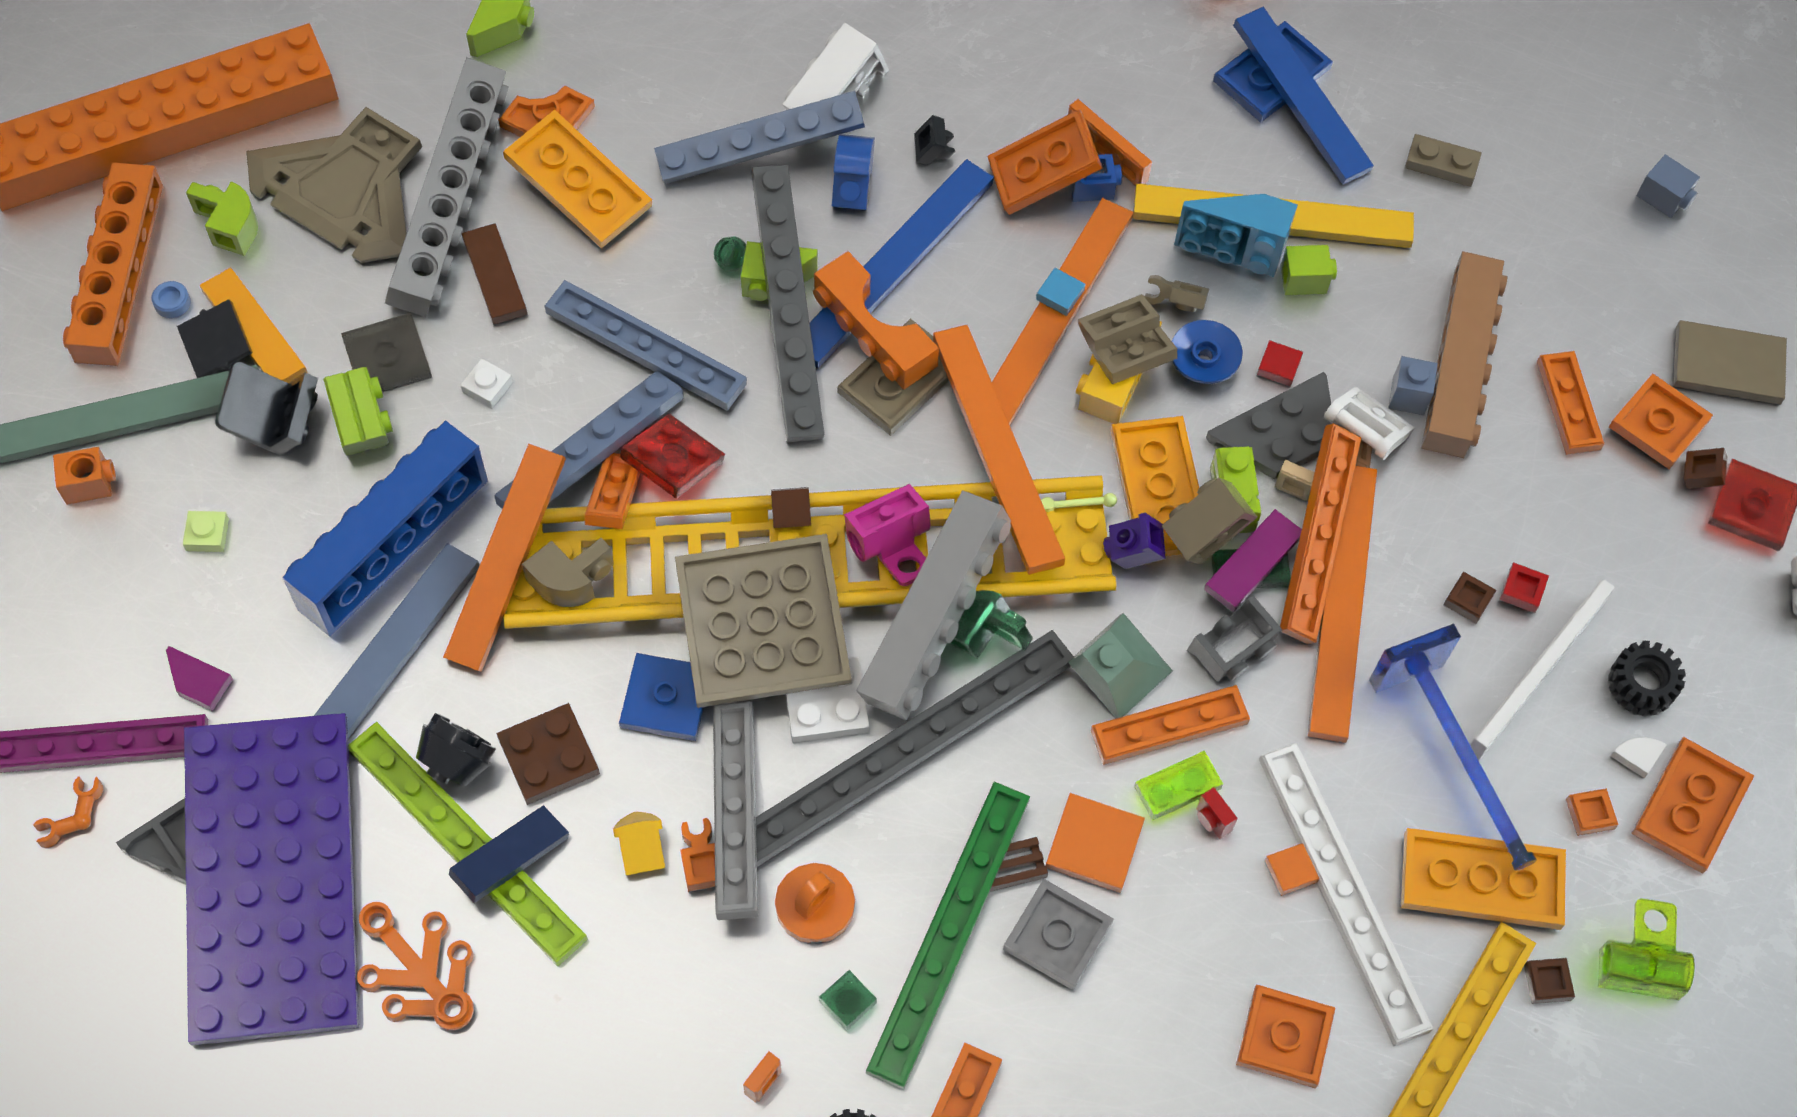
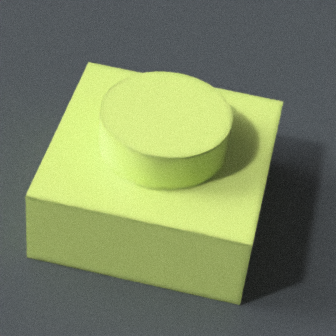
(205, 531)

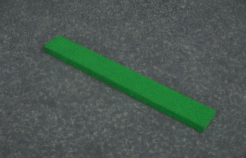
(947, 936)

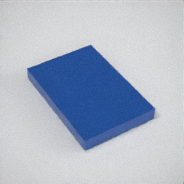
(1251, 86)

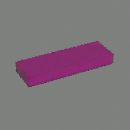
(1253, 560)

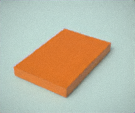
(1044, 162)
(1693, 805)

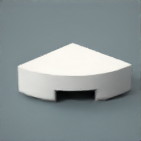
(1639, 754)

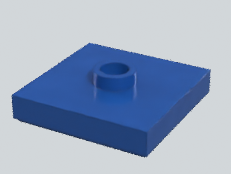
(661, 698)

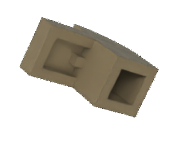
(568, 581)

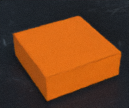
(1592, 812)
(1291, 869)
(762, 1077)

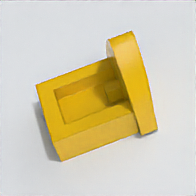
(640, 842)

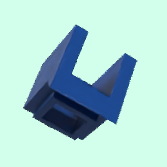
(1099, 184)

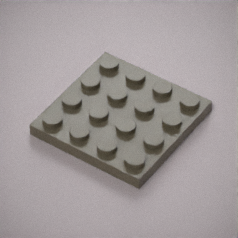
(762, 620)

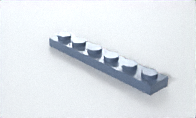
(759, 137)
(646, 345)
(611, 430)

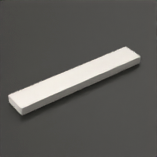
(1541, 668)

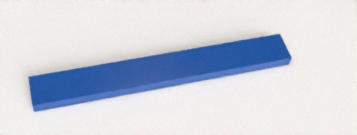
(906, 249)

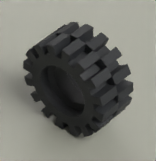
(1661, 664)

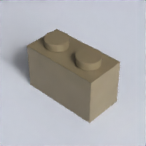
(1208, 520)

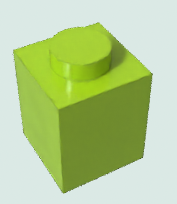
(1307, 269)

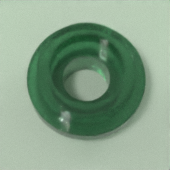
(730, 253)

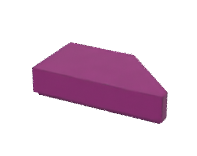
(196, 679)

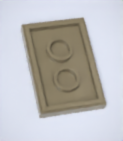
(1730, 362)
(886, 400)

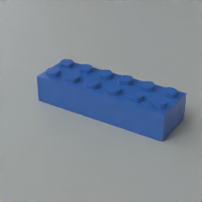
(386, 528)

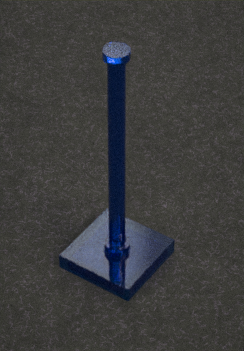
(1417, 660)

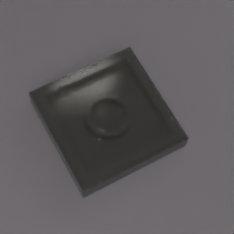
(388, 351)

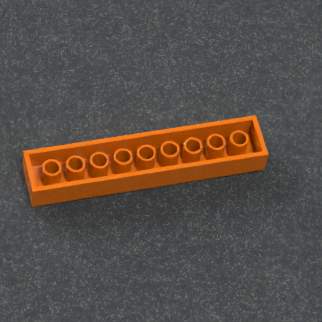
(162, 114)

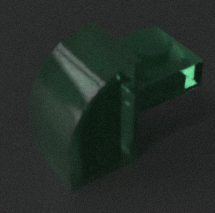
(988, 617)

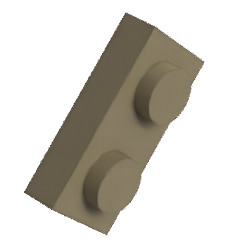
(1443, 160)

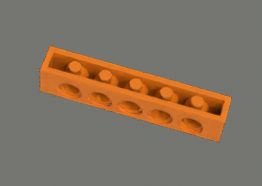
(120, 237)

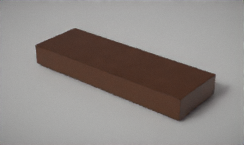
(494, 274)

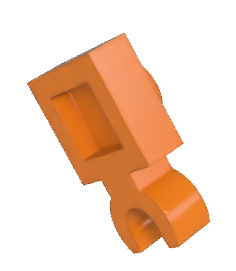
(699, 858)

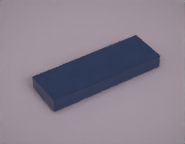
(508, 854)

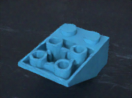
(1238, 230)

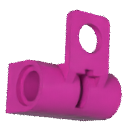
(888, 530)

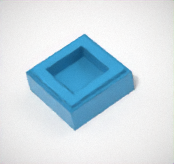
(1060, 291)

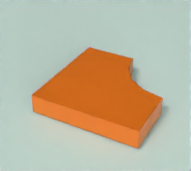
(526, 112)

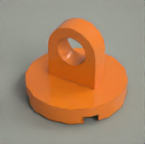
(814, 903)

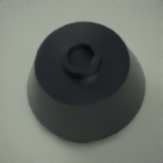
(452, 751)

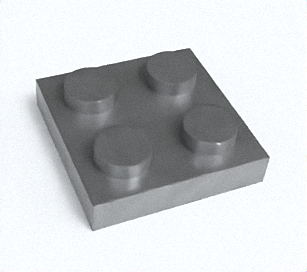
(1058, 934)

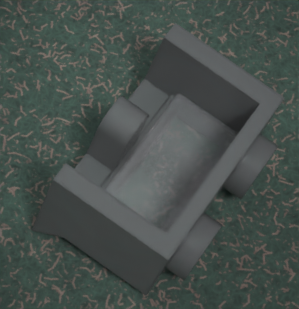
(1236, 640)

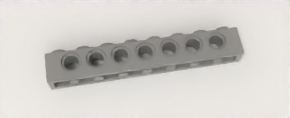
(406, 288)

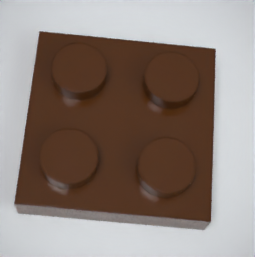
(548, 753)

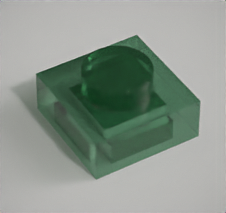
(847, 1000)

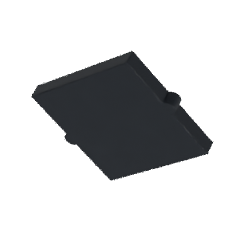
(214, 339)

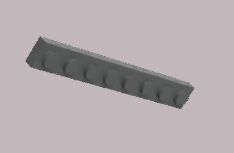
(787, 303)

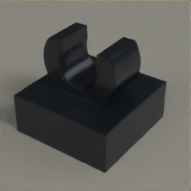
(932, 141)

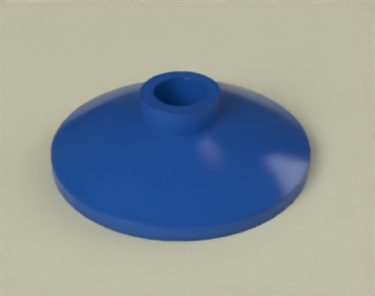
(1209, 340)

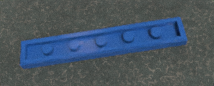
(1303, 95)

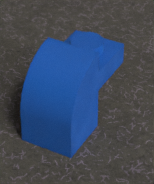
(852, 171)

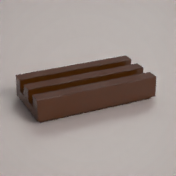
(1036, 857)

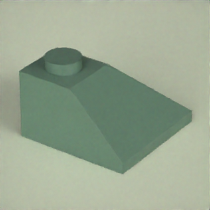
(1120, 666)

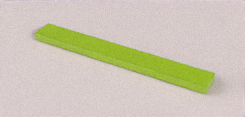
(460, 836)

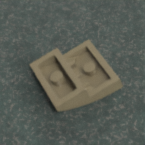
(1127, 339)

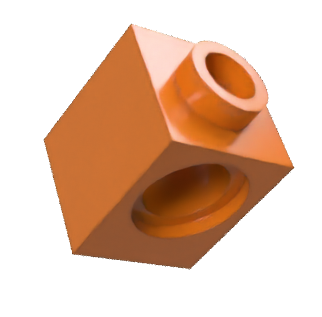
(70, 468)

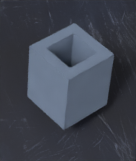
(1669, 186)
(1413, 385)

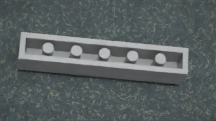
(934, 605)

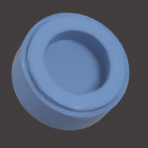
(171, 299)

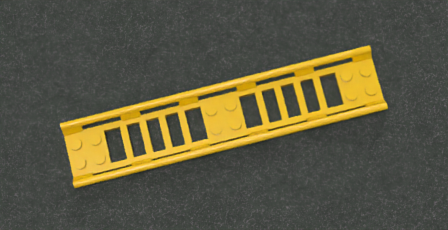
(1077, 529)

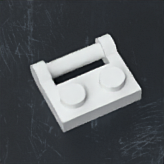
(1370, 421)

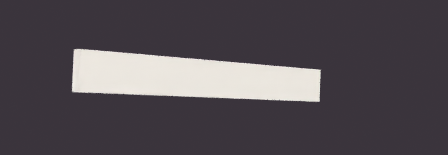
(1346, 895)

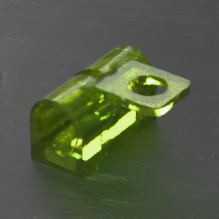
(1650, 961)

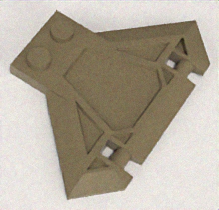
(342, 184)

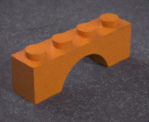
(901, 350)

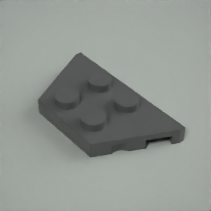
(1281, 427)
(160, 842)

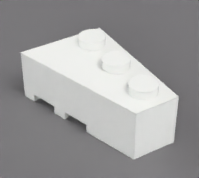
(842, 67)

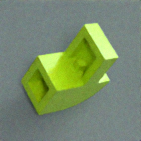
(230, 214)

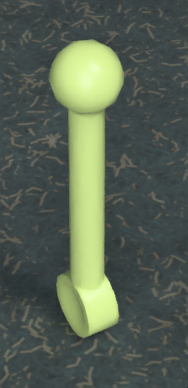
(1108, 500)

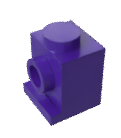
(1135, 542)

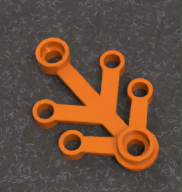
(420, 971)

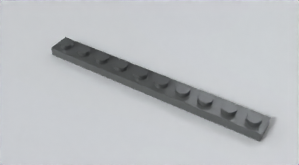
(909, 745)

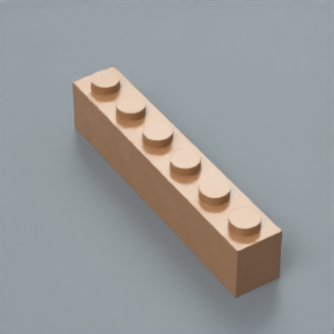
(1463, 355)

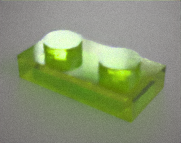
(1177, 785)

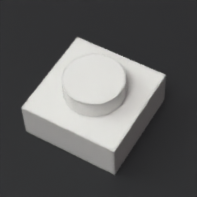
(486, 383)

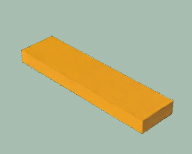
(268, 346)

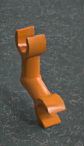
(79, 821)

